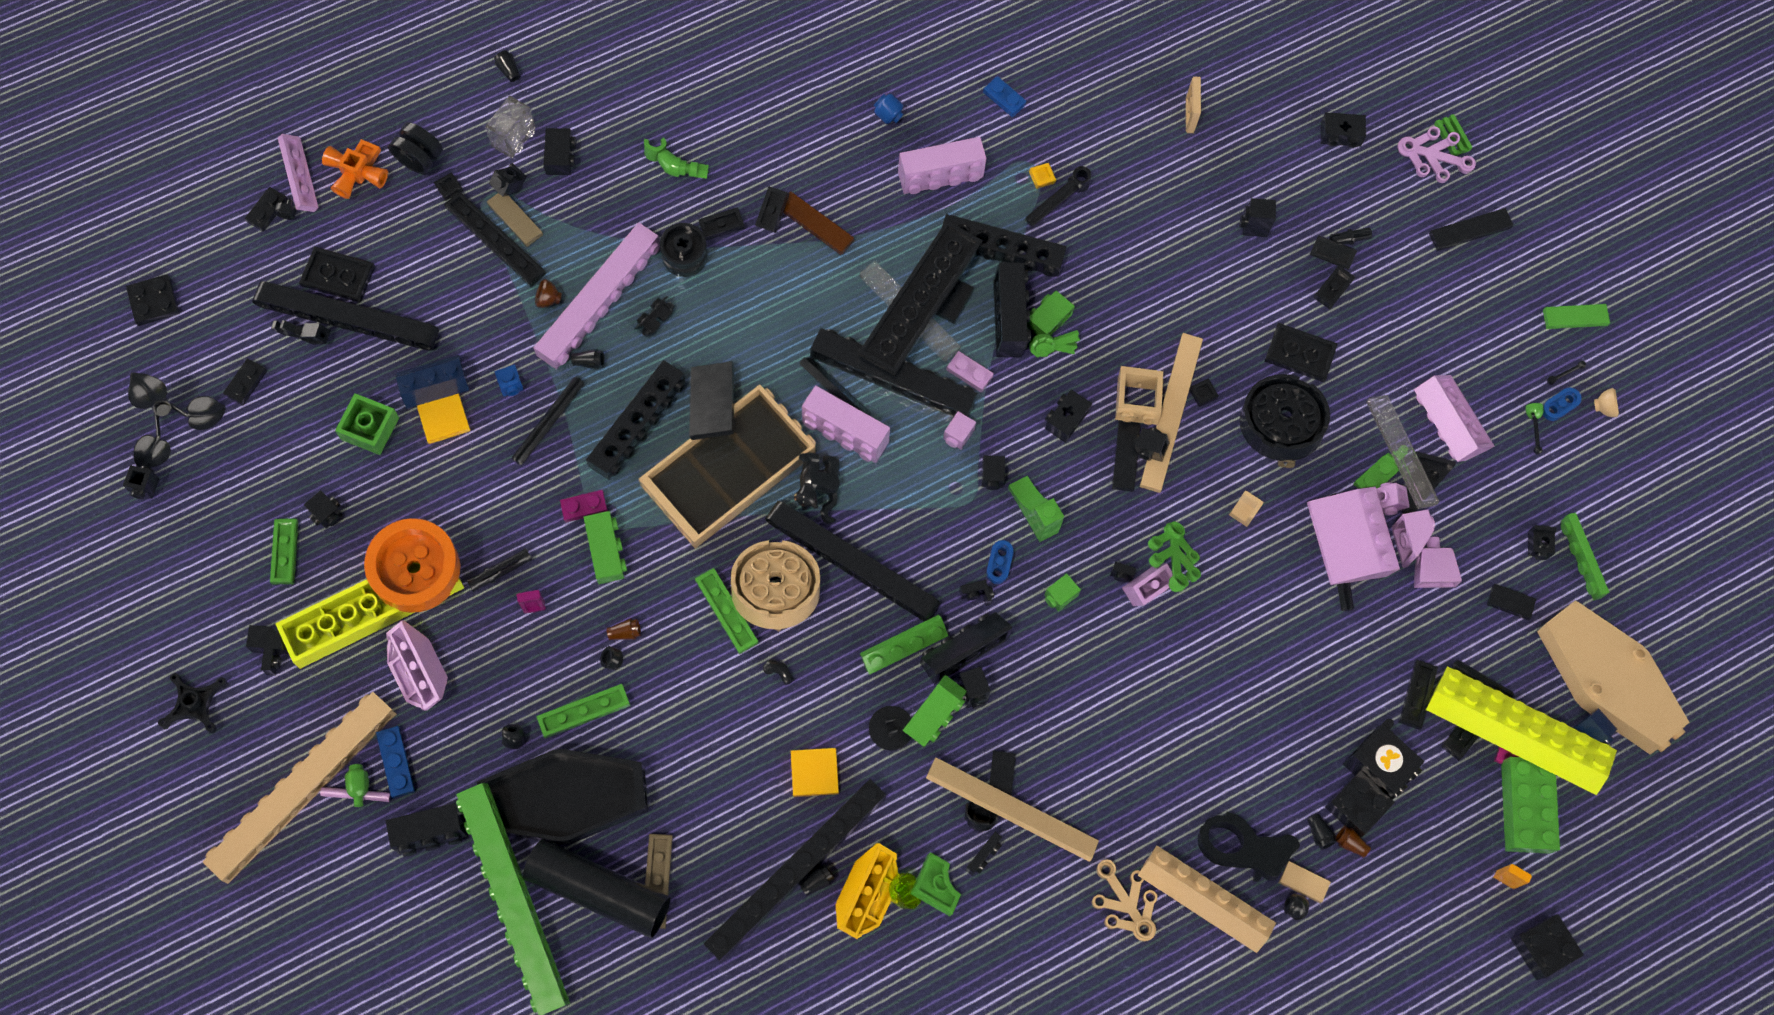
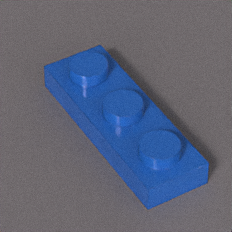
(395, 762)

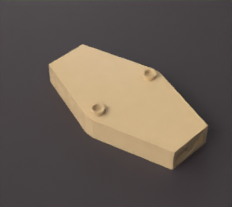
(1615, 675)

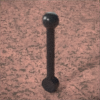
(1552, 379)

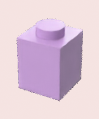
(959, 430)

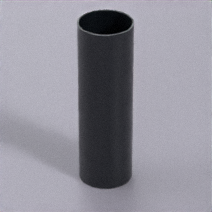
(596, 888)

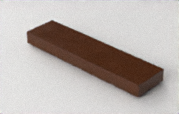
(817, 224)

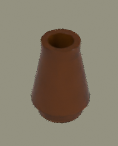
(624, 630)
(1351, 841)

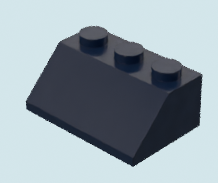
(432, 381)

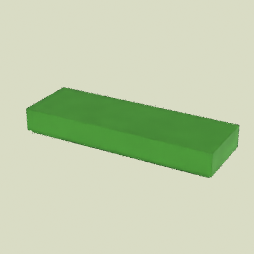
(1576, 316)
(284, 551)

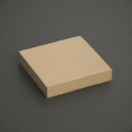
(1193, 104)

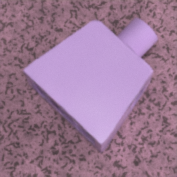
(1436, 567)

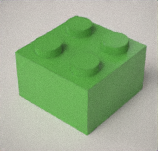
(367, 424)

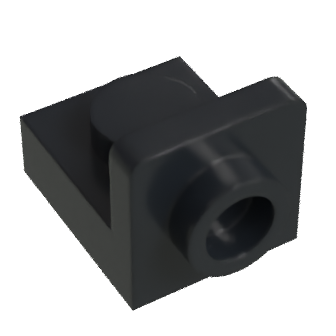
(974, 590)

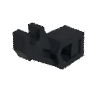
(311, 332)

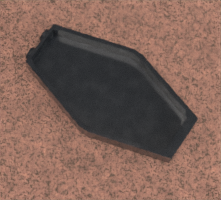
(568, 795)

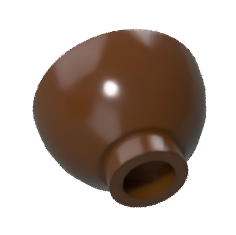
(547, 294)

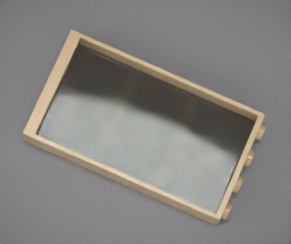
(721, 476)

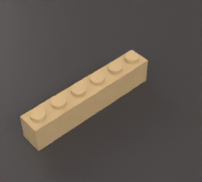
(1207, 899)

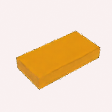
(1512, 876)

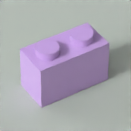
(1148, 585)

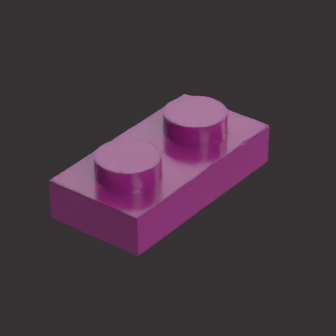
(583, 505)

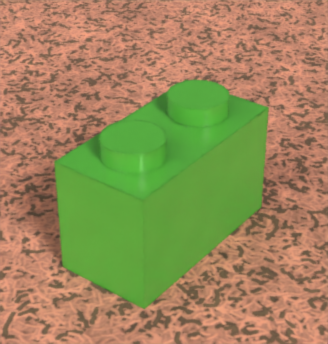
(1050, 314)

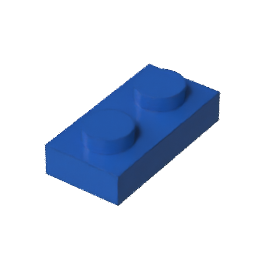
(1004, 96)

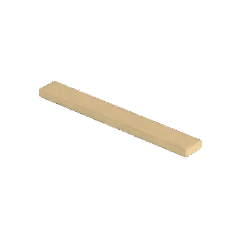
(1173, 407)
(1012, 809)

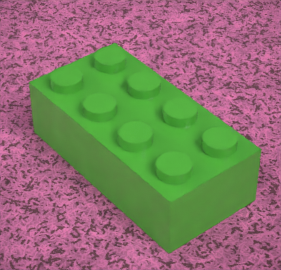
(1529, 807)

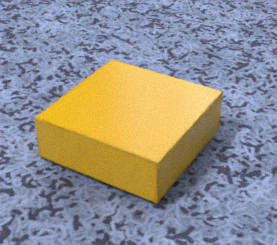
(1042, 175)

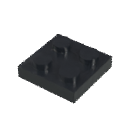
(152, 300)

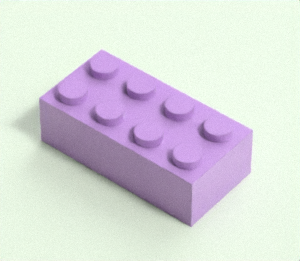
(941, 165)
(845, 424)

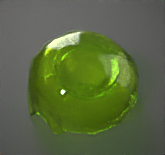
(900, 891)

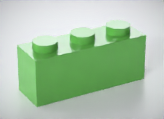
(605, 547)
(935, 711)

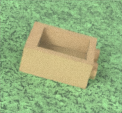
(1139, 379)

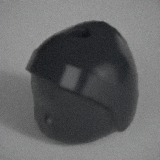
(513, 736)
(1296, 906)

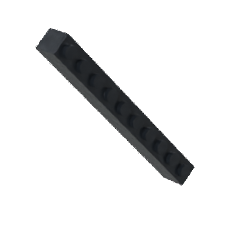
(795, 871)

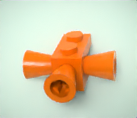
(355, 167)

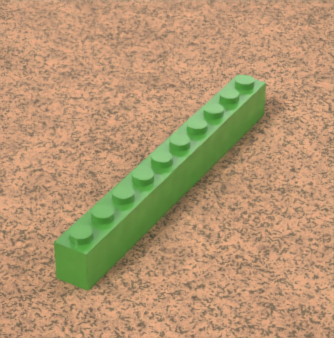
(512, 898)

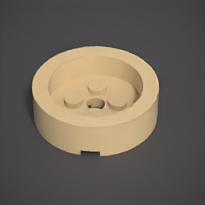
(778, 603)

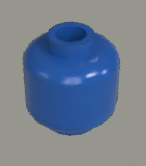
(888, 108)

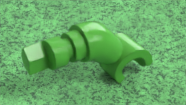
(671, 164)

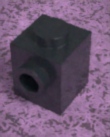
(1151, 444)
(141, 482)
(323, 510)

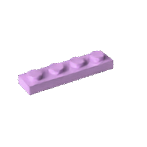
(298, 173)

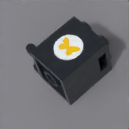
(1385, 760)

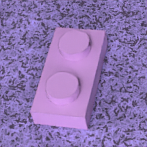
(969, 371)

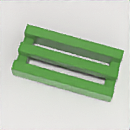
(1453, 126)

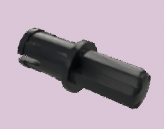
(1350, 236)

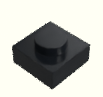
(1122, 572)

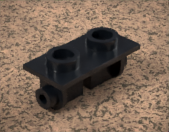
(648, 321)

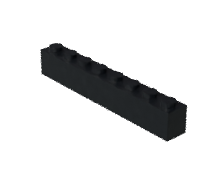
(909, 381)

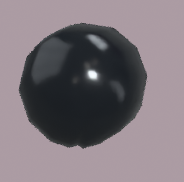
(979, 817)

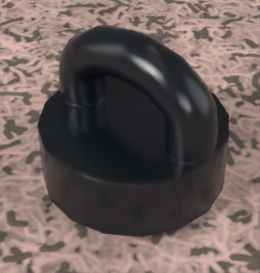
(285, 210)
(611, 658)

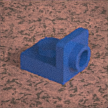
(509, 380)

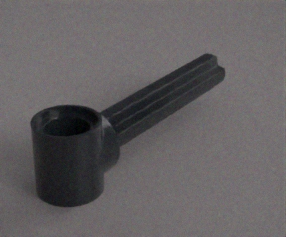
(1061, 195)

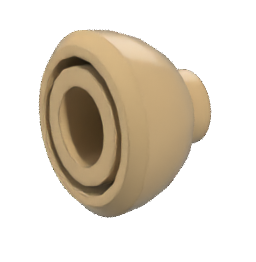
(1607, 403)

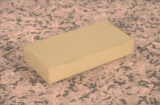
(1304, 882)

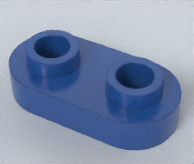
(1560, 405)
(998, 562)

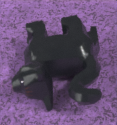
(818, 480)

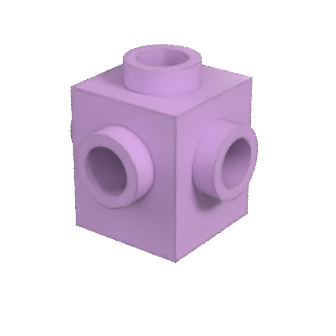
(1392, 498)

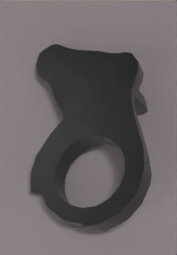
(1262, 854)

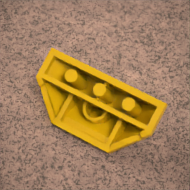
(866, 892)

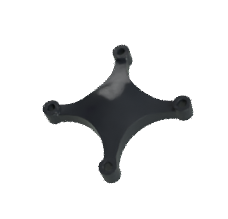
(193, 703)

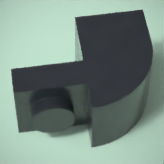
(266, 641)

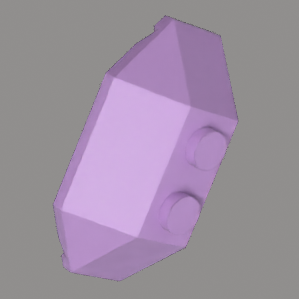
(415, 666)

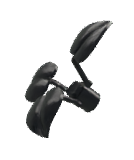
(148, 392)

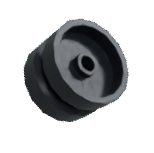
(415, 148)
(683, 249)

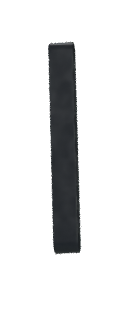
(345, 315)
(852, 561)

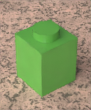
(1061, 592)

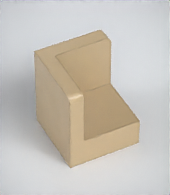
(1246, 508)

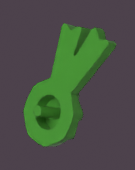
(1044, 344)

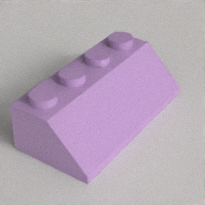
(1453, 417)

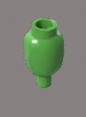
(357, 783)

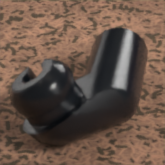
(780, 668)

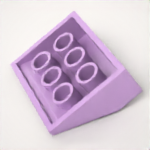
(1353, 536)

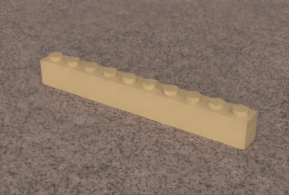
(299, 787)

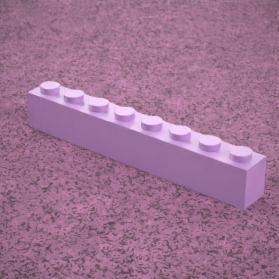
(597, 296)

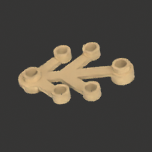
(1127, 903)

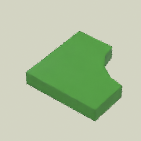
(935, 886)

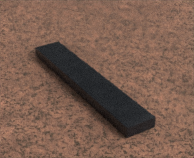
(495, 239)

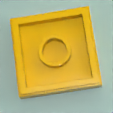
(443, 418)
(814, 772)

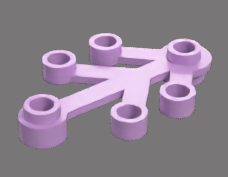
(1433, 154)

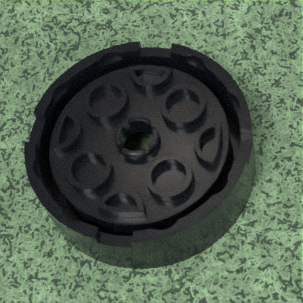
(1278, 435)

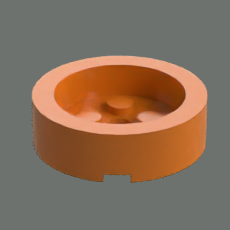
(396, 549)

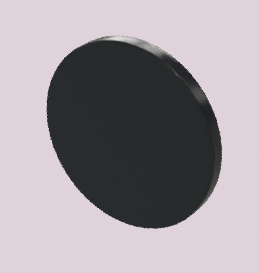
(887, 728)

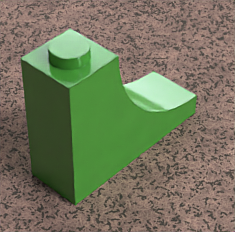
(1042, 514)

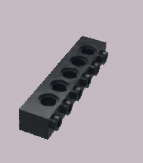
(1014, 242)
(663, 375)

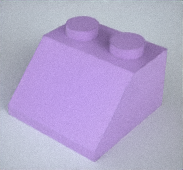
(1412, 534)

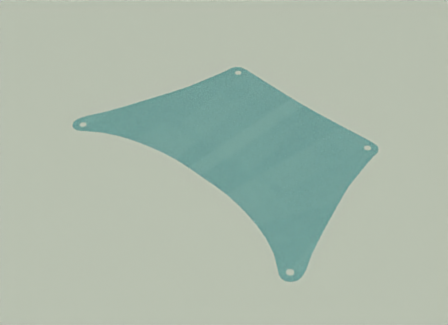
(763, 315)

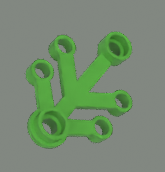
(1175, 533)

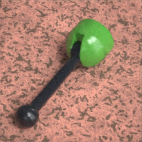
(1534, 412)

